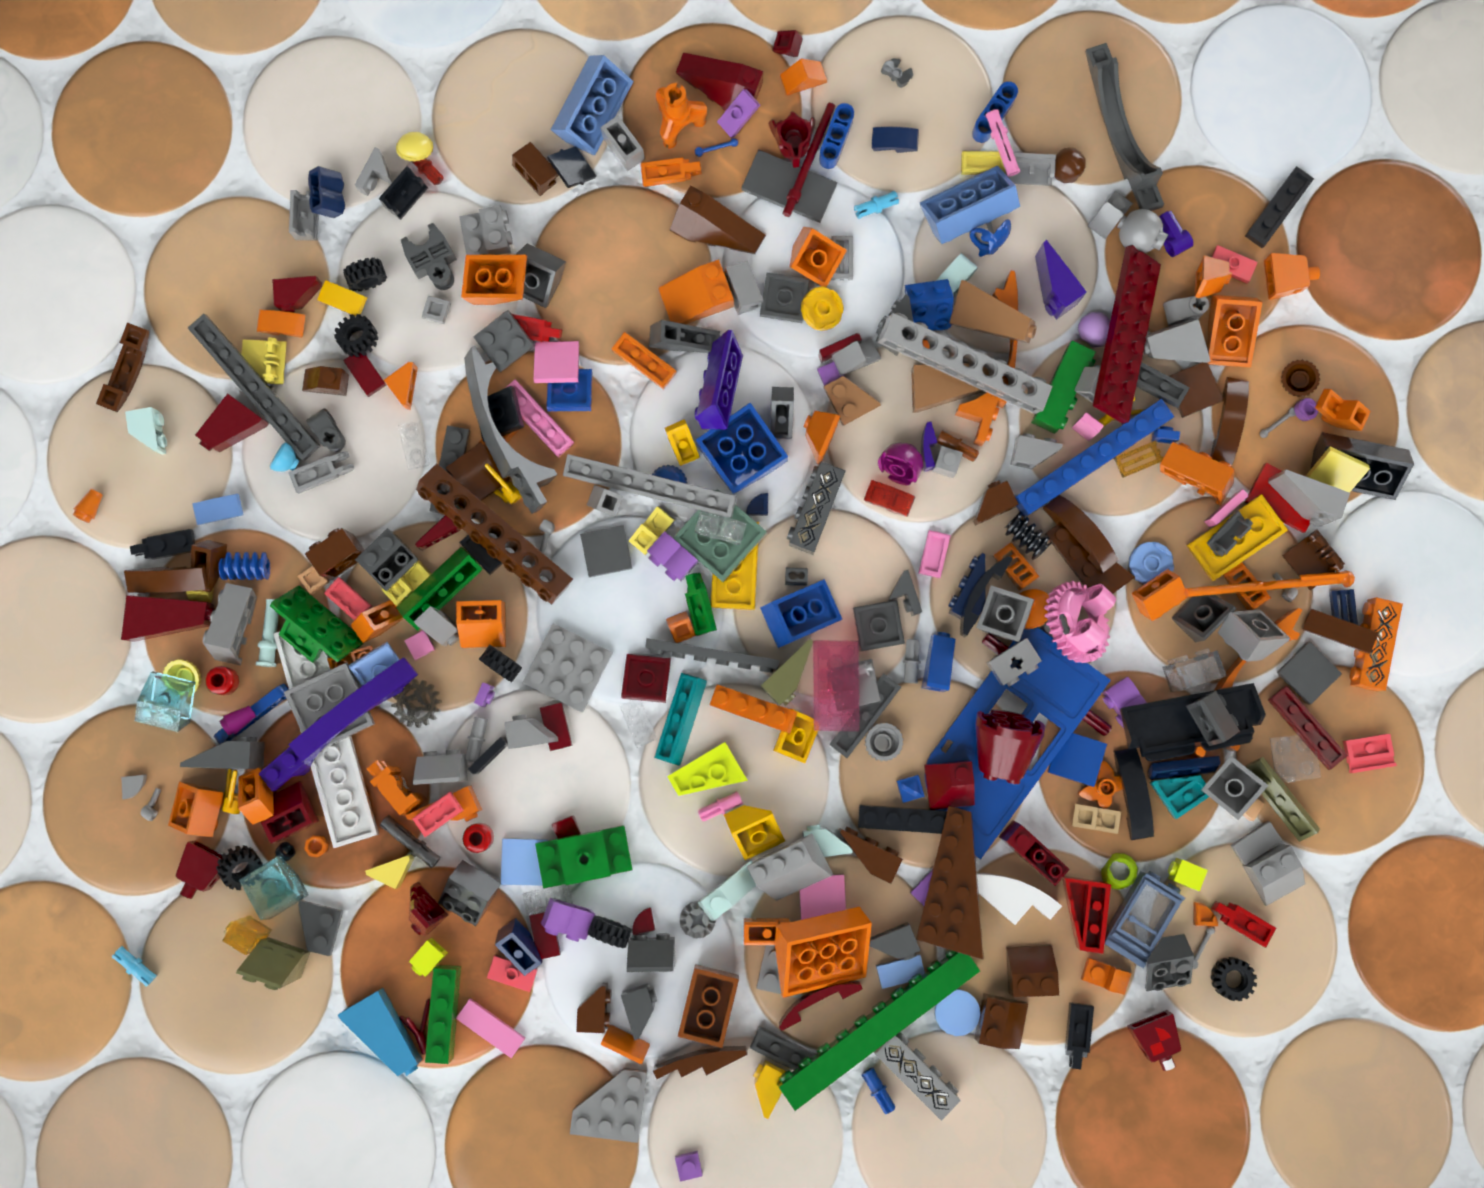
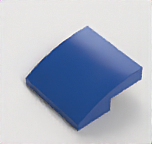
(1079, 760)

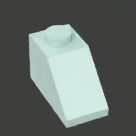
(828, 843)

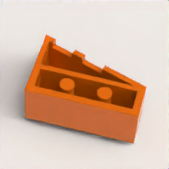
(1198, 470)

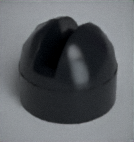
(287, 847)

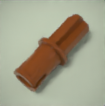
(951, 442)

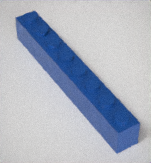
(1093, 458)

